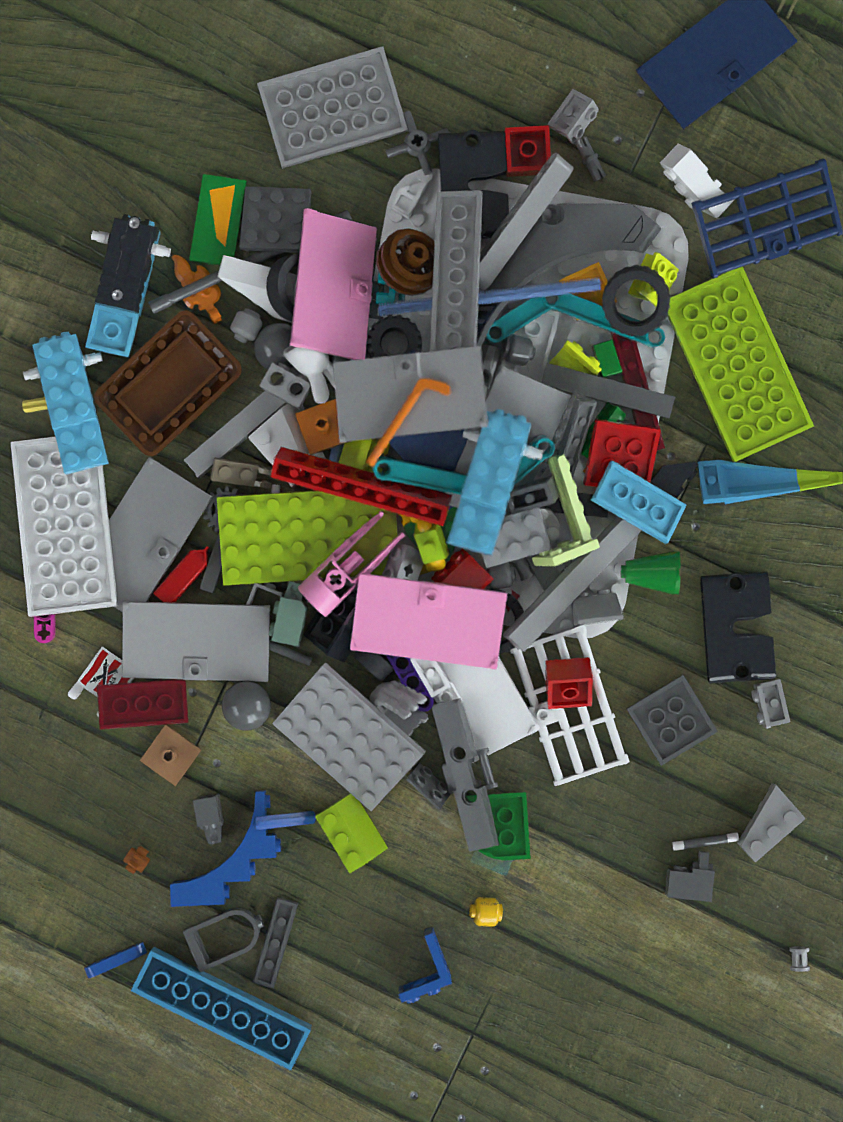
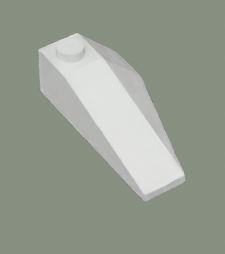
(251, 281)

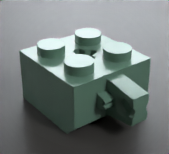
(290, 617)

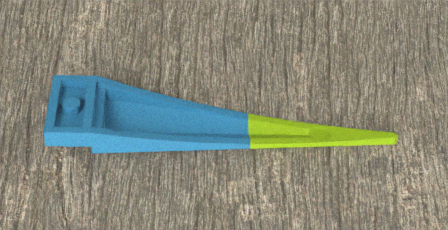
(740, 482)

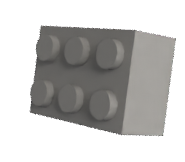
(519, 537)

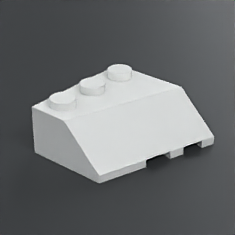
(281, 431)

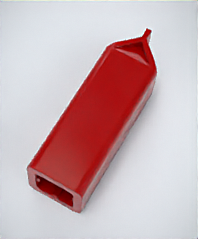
(183, 576)

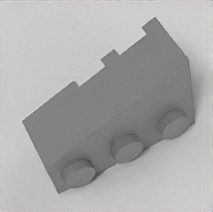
(770, 824)

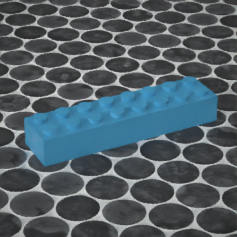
(221, 1008)

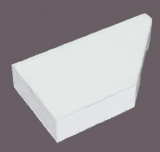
(407, 199)

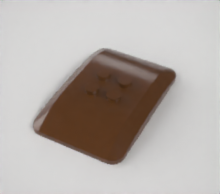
(168, 383)

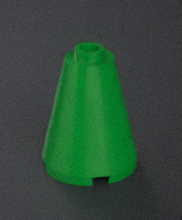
(654, 572)

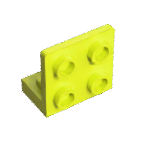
(573, 358)

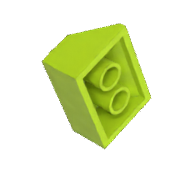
(351, 832)

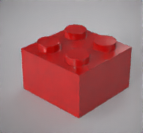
(526, 149)

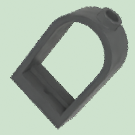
(197, 947)

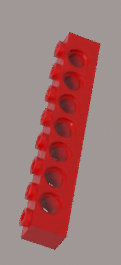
(360, 486)

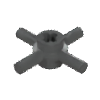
(411, 148)

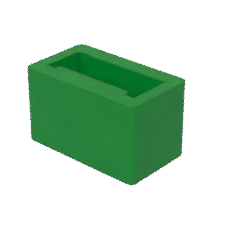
(608, 359)

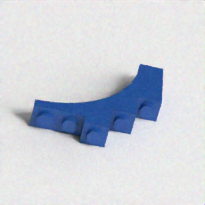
(211, 887)

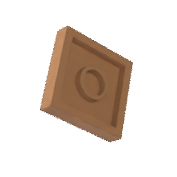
(170, 755)

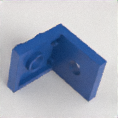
(432, 983)

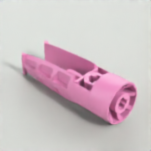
(322, 591)

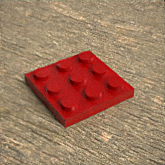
(623, 443)

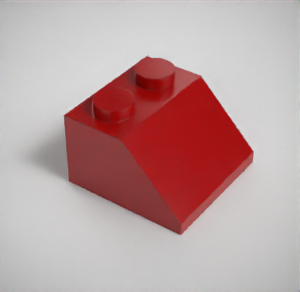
(463, 571)
(568, 683)

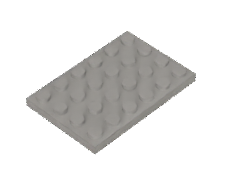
(332, 107)
(348, 737)

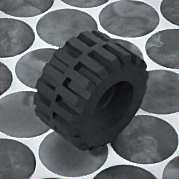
(390, 324)

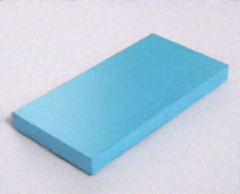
(638, 502)

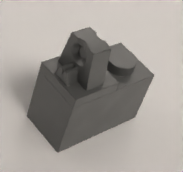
(533, 495)
(209, 816)
(692, 883)

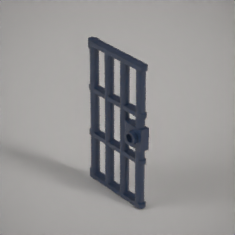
(772, 236)

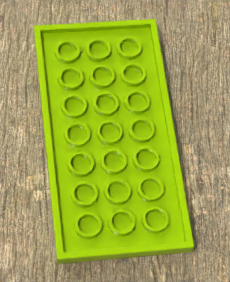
(738, 364)
(294, 533)

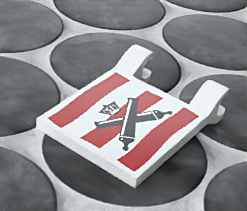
(102, 670)

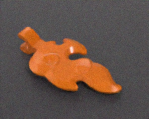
(204, 298)

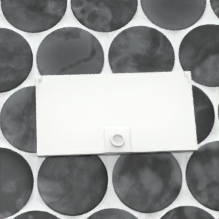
(490, 704)

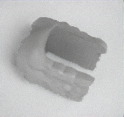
(399, 705)

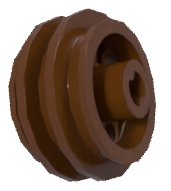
(404, 270)

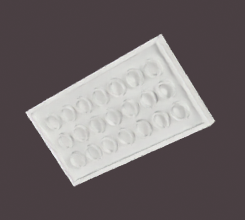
(62, 532)

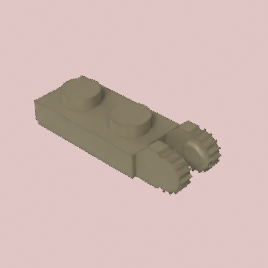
(239, 473)

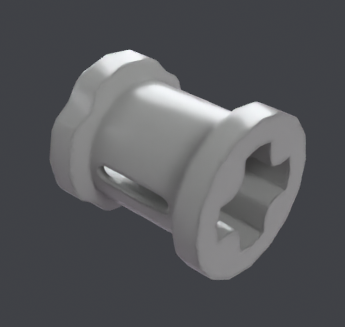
(799, 964)

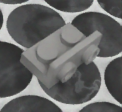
(574, 116)

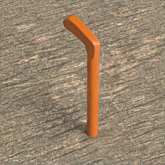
(420, 386)

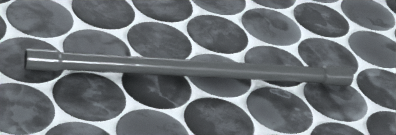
(169, 299)

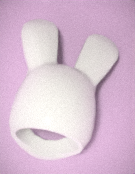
(312, 364)

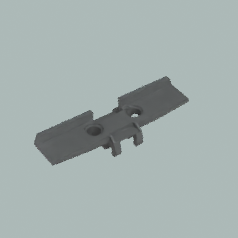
(459, 776)

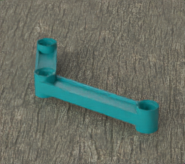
(569, 305)
(448, 480)

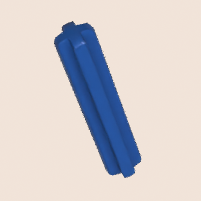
(284, 820)

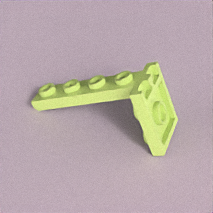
(573, 511)

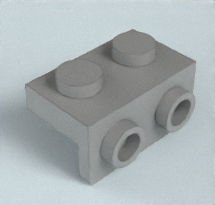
(771, 703)

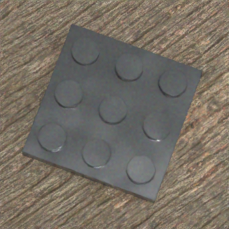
(273, 219)
(671, 720)

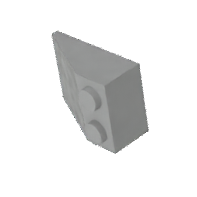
(596, 608)

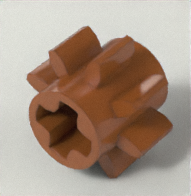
(136, 860)

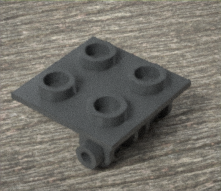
(429, 785)

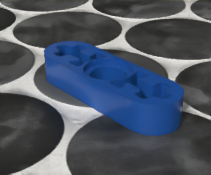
(115, 960)

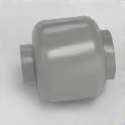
(246, 325)

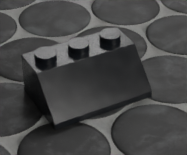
(334, 632)

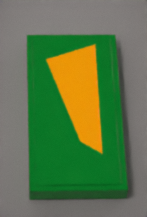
(217, 219)

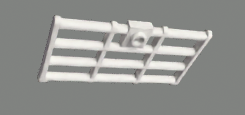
(545, 716)

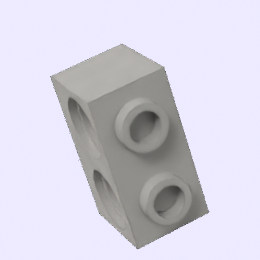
(283, 390)

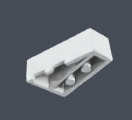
(692, 178)

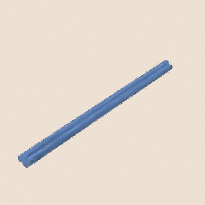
(497, 296)

